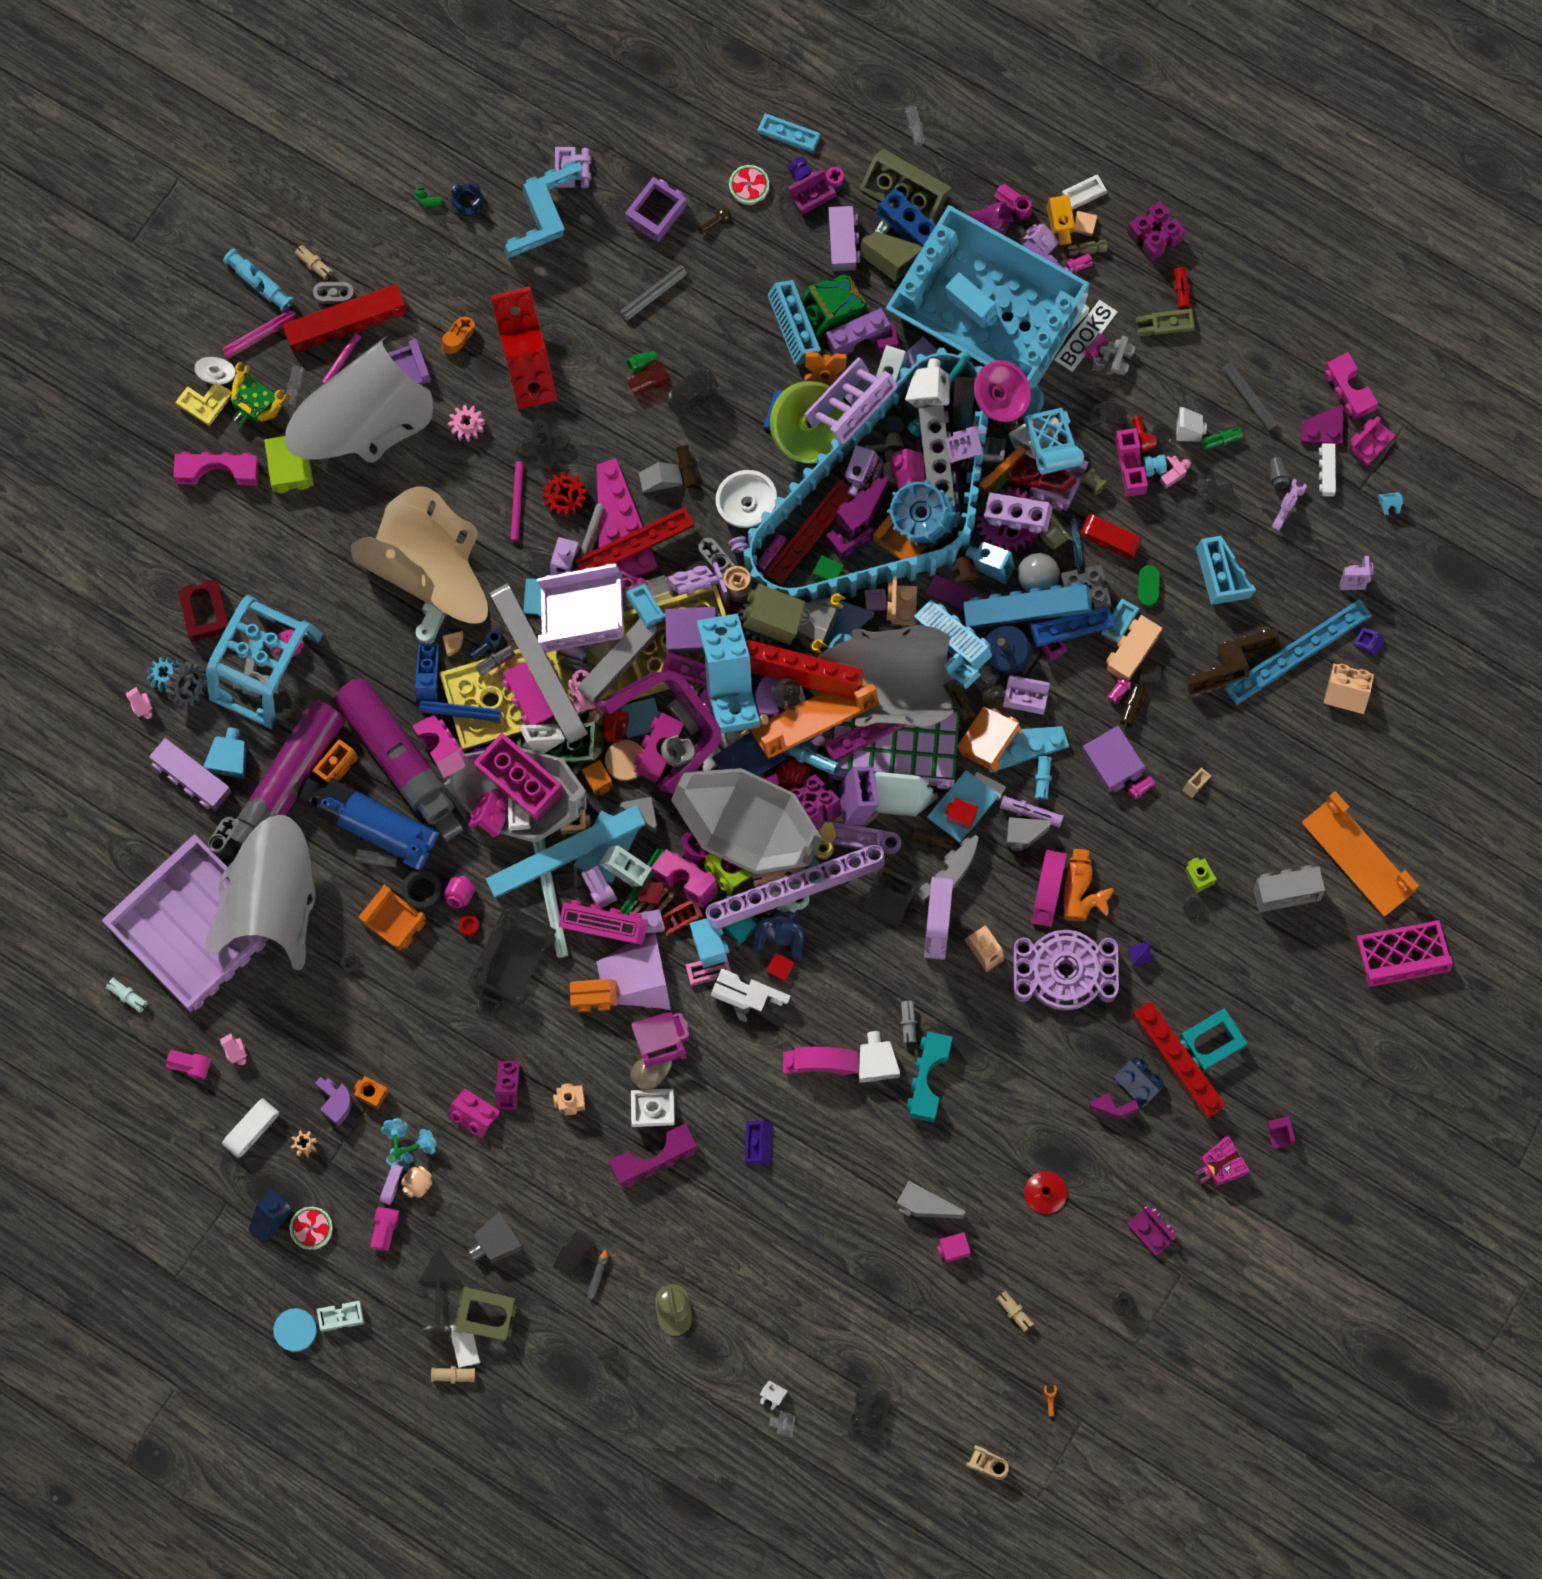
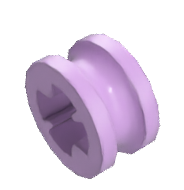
(738, 544)

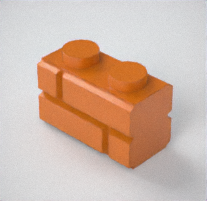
(335, 763)
(593, 994)

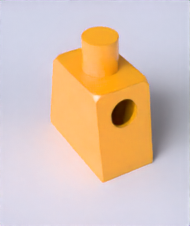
(1060, 210)

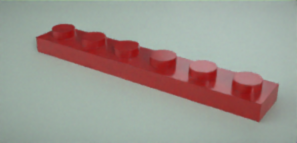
(808, 535)
(637, 540)

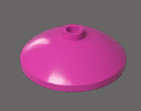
(1011, 389)

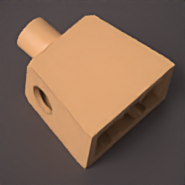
(985, 947)

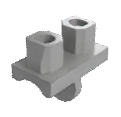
(1113, 354)

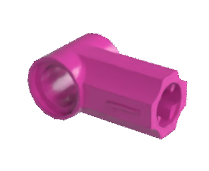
(1014, 201)
(193, 1065)
(385, 1223)

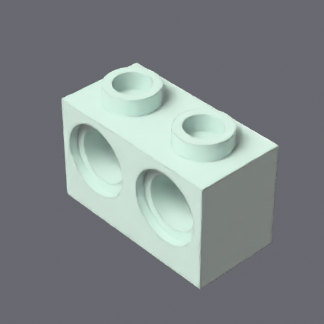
(625, 866)

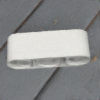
(250, 1128)

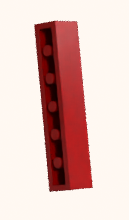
(344, 318)
(805, 669)
(1178, 1060)

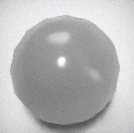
(1038, 572)

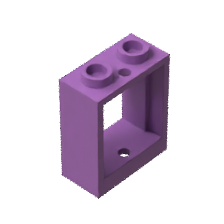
(645, 225)

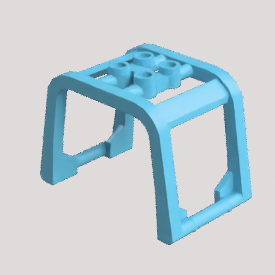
(302, 629)

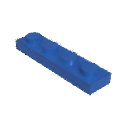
(1072, 626)

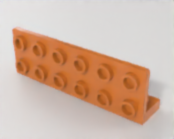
(812, 719)
(1359, 856)

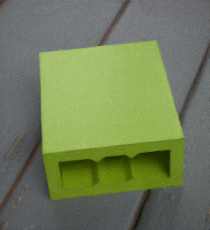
(286, 469)

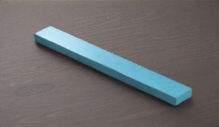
(565, 851)

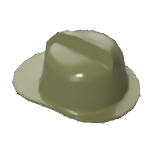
(1056, 534)
(673, 1309)

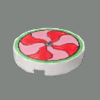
(749, 184)
(311, 1228)

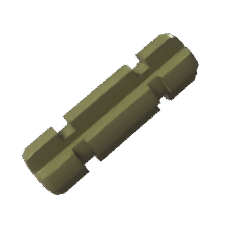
(1087, 248)

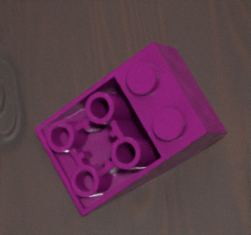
(858, 515)

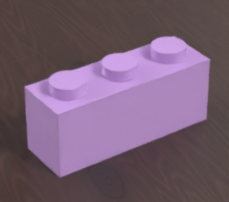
(843, 238)

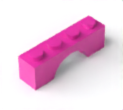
(190, 467)
(446, 753)

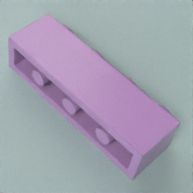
(190, 775)

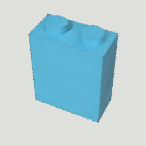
(972, 301)

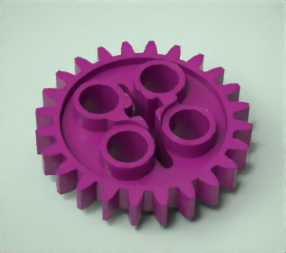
(1004, 540)

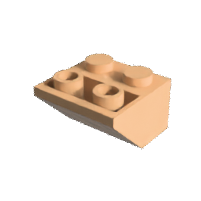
(1348, 688)

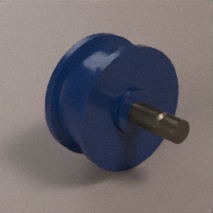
(1009, 650)

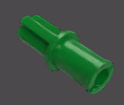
(1222, 438)

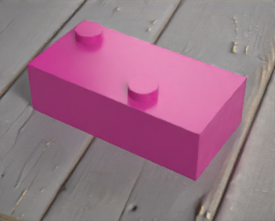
(519, 777)

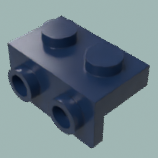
(1139, 1081)

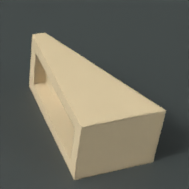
(1196, 783)

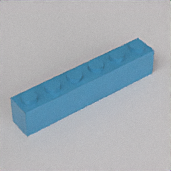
(1027, 606)

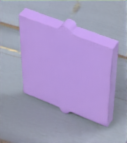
(721, 585)

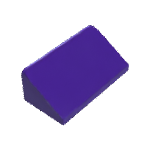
(758, 1142)

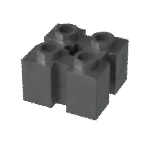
(1095, 580)

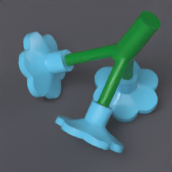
(395, 1129)

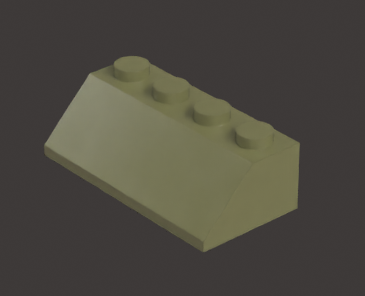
(920, 188)

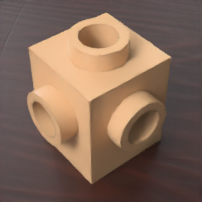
(575, 1104)

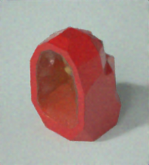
(615, 725)

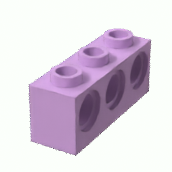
(1011, 505)

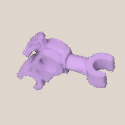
(1288, 504)

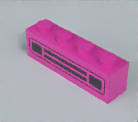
(603, 923)

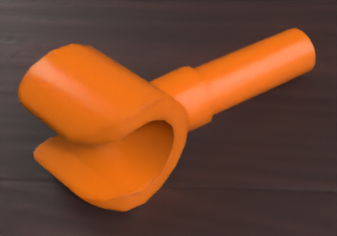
(1050, 1399)

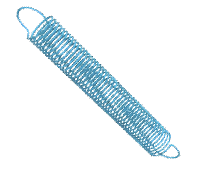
(1075, 524)

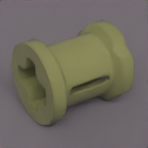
(1094, 481)

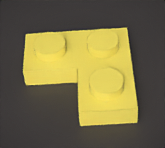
(205, 407)

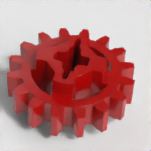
(571, 489)

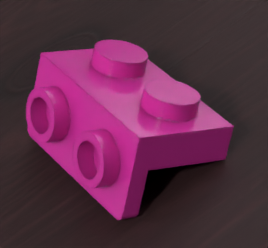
(490, 812)
(472, 1113)

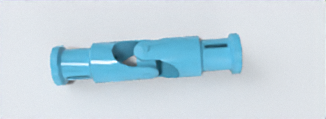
(256, 279)

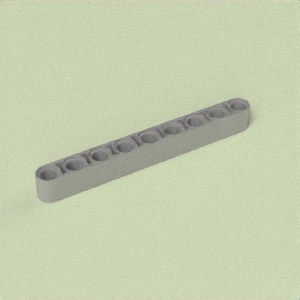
(538, 663)

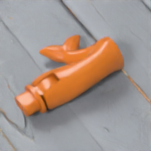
(1076, 882)

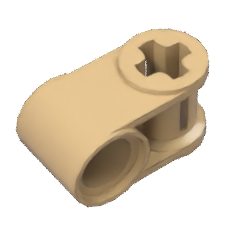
(986, 1463)

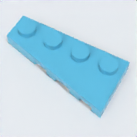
(1032, 744)

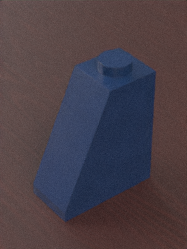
(269, 1216)

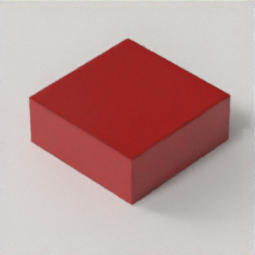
(780, 967)

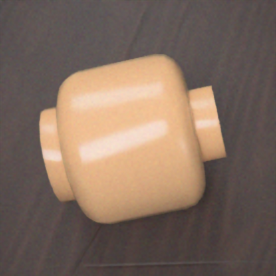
(416, 1182)

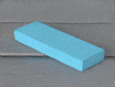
(789, 133)

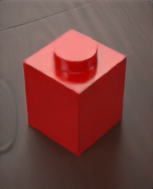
(961, 813)

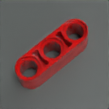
(1110, 536)

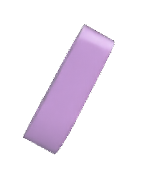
(391, 1184)

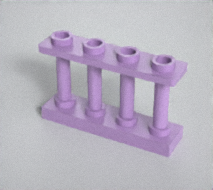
(860, 410)

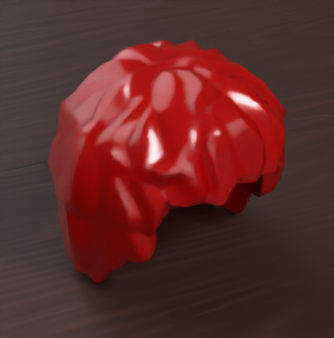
(792, 773)

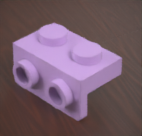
(1026, 694)

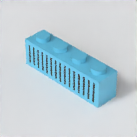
(793, 321)
(963, 639)

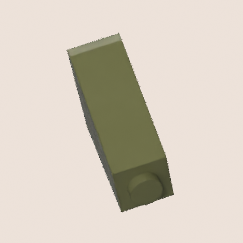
(889, 254)

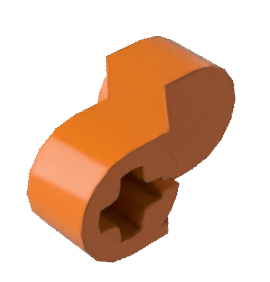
(457, 335)

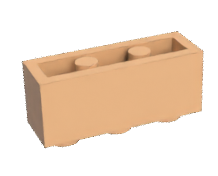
(1133, 648)

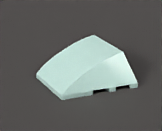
(902, 794)

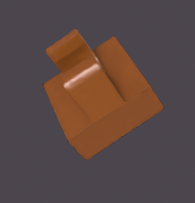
(966, 569)

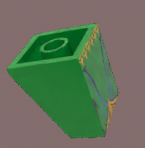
(832, 304)

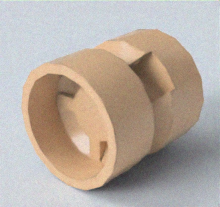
(737, 583)

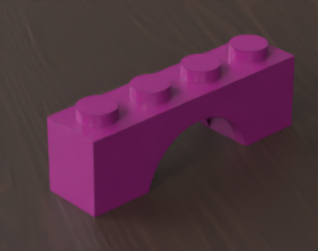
(629, 1168)

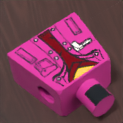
(1222, 1164)

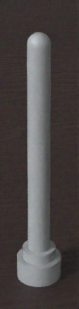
(591, 531)

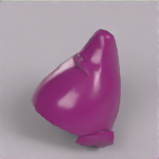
(995, 216)

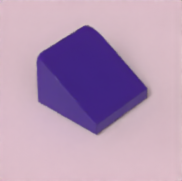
(1369, 641)

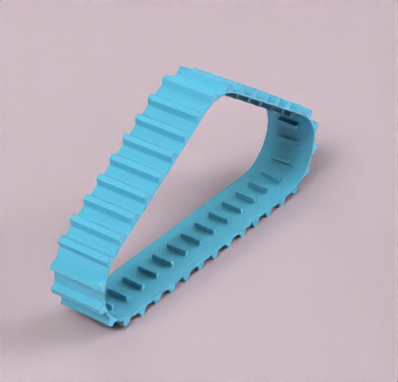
(825, 463)

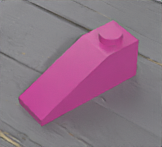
(908, 466)

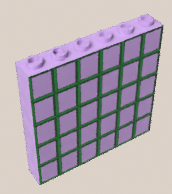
(909, 751)

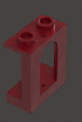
(208, 630)

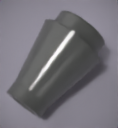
(1278, 474)

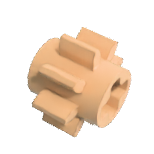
(309, 1145)

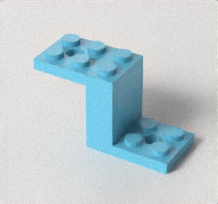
(543, 209)
(728, 673)

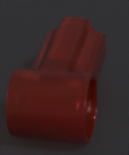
(653, 376)

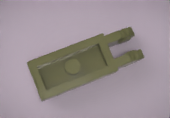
(1166, 322)

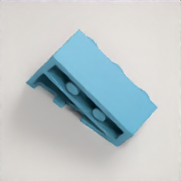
(1221, 572)

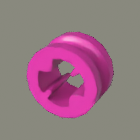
(835, 170)

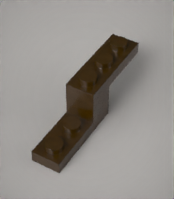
(1233, 661)

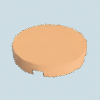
(620, 760)

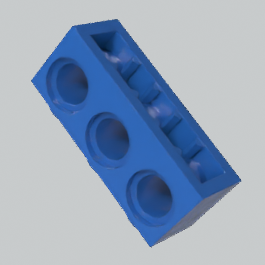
(895, 218)

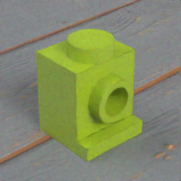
(1198, 881)

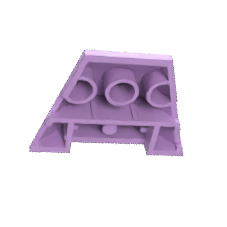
(637, 974)

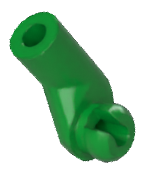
(425, 200)

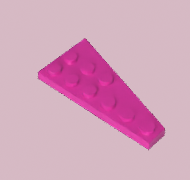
(620, 517)

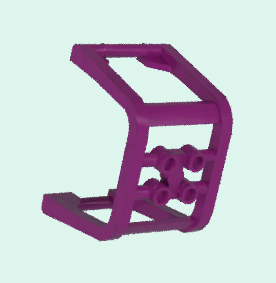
(691, 702)

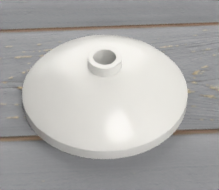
(745, 488)

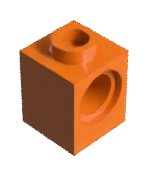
(597, 778)
(377, 1098)

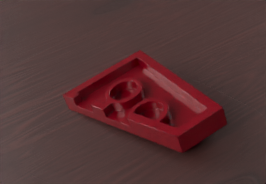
(1026, 473)

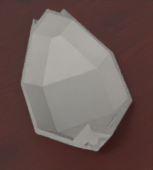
(469, 784)
(746, 820)

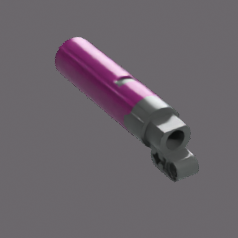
(397, 755)
(284, 777)

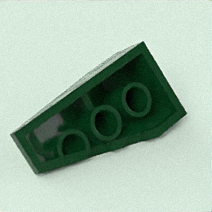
(581, 750)

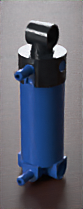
(371, 820)

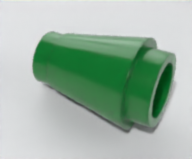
(639, 362)

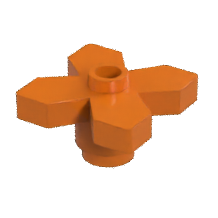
(824, 367)

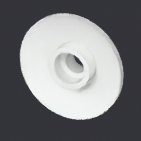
(214, 370)

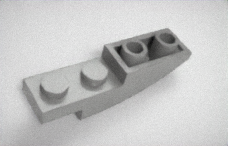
(955, 864)

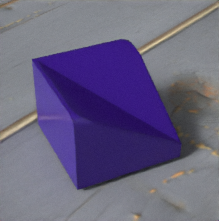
(1140, 954)

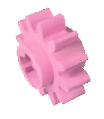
(466, 415)

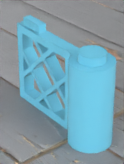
(1059, 456)

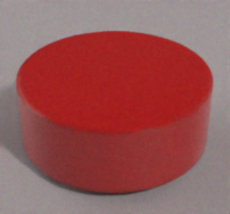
(469, 926)

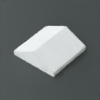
(652, 1107)

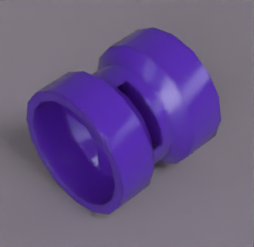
(799, 168)

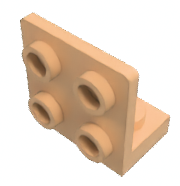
(903, 604)

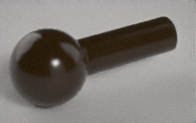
(722, 216)

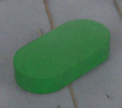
(1148, 586)

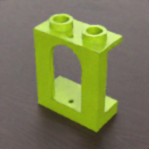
(726, 881)

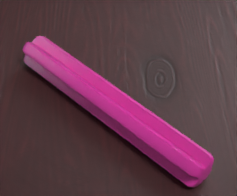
(258, 334)

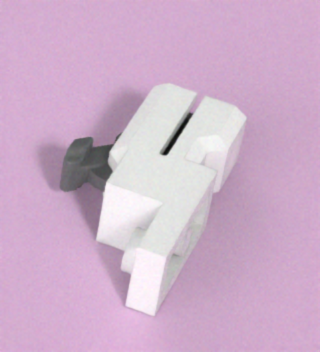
(745, 996)

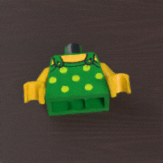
(253, 399)

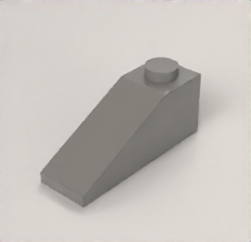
(922, 1203)

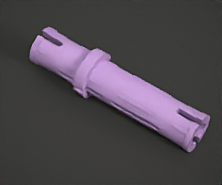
(1030, 811)

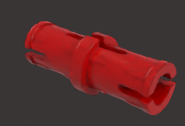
(1183, 300)

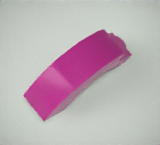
(1048, 888)
(821, 1059)

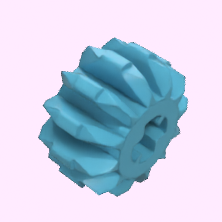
(155, 676)

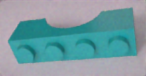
(935, 1051)

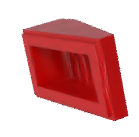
(685, 923)

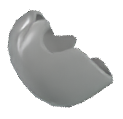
(677, 751)

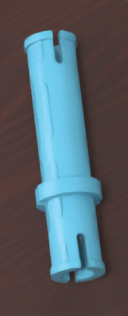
(804, 755)

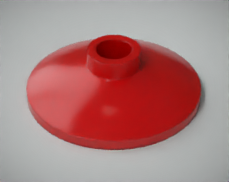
(1045, 1203)

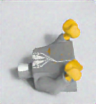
(817, 622)

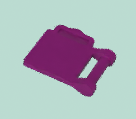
(661, 1034)

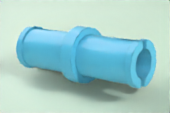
(1043, 777)

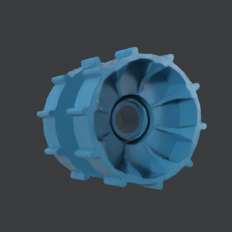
(906, 508)

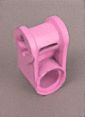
(580, 702)

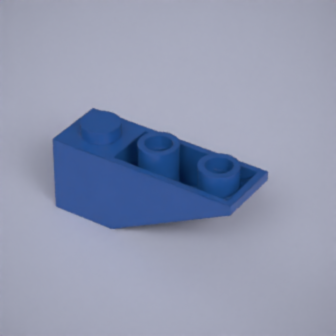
(427, 673)

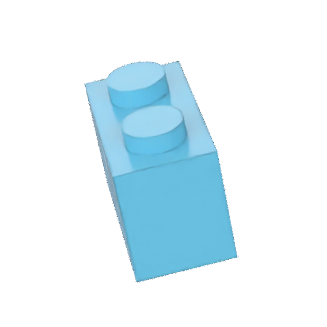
(709, 943)

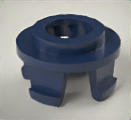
(459, 191)

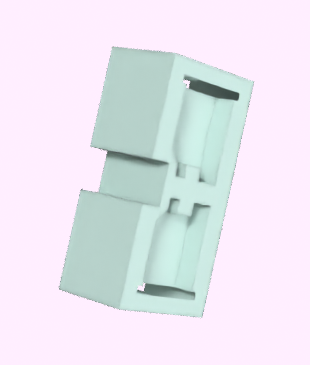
(338, 1318)

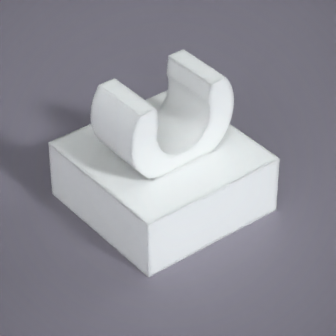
(773, 1393)

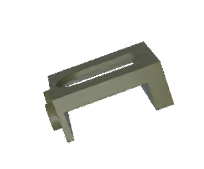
(499, 1333)

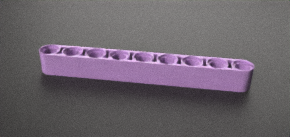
(802, 878)

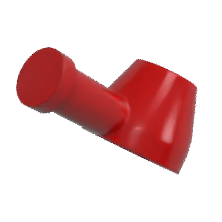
(1146, 440)

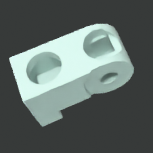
(431, 624)

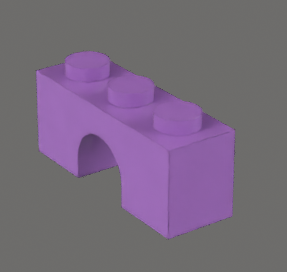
(870, 326)

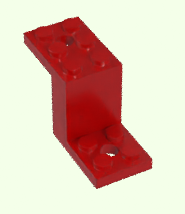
(524, 348)

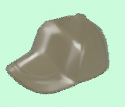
(650, 1078)

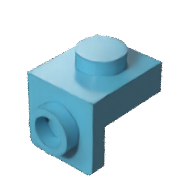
(961, 671)

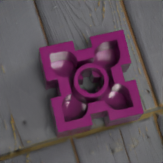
(1157, 219)
(818, 802)

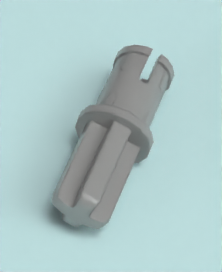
(908, 1022)

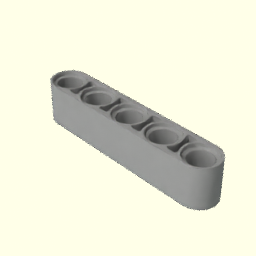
(617, 661)

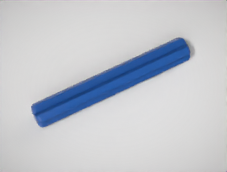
(460, 710)

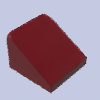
(650, 893)

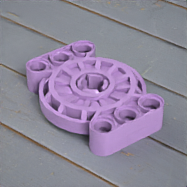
(938, 918)
(1074, 952)

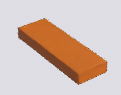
(992, 478)

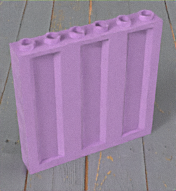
(169, 923)

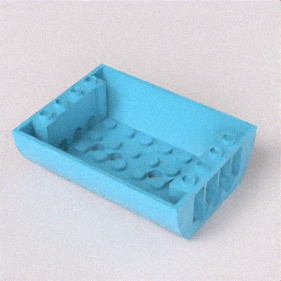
(1005, 272)

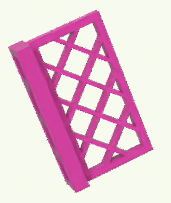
(1412, 968)

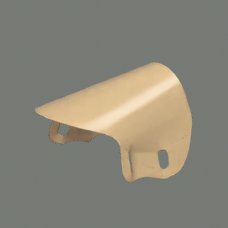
(423, 554)

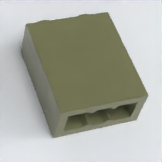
(773, 613)

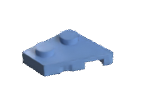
(853, 617)

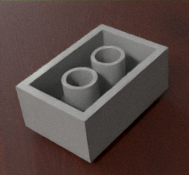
(1289, 888)

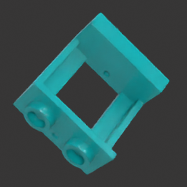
(1236, 1044)

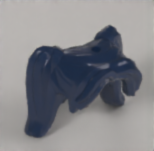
(780, 929)

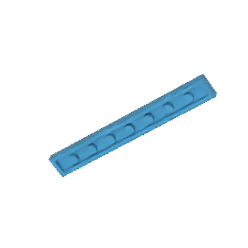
(1298, 651)

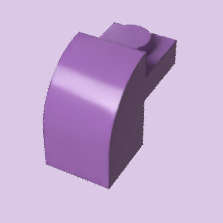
(339, 1103)

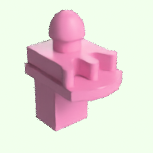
(1176, 472)
(140, 703)
(234, 1049)

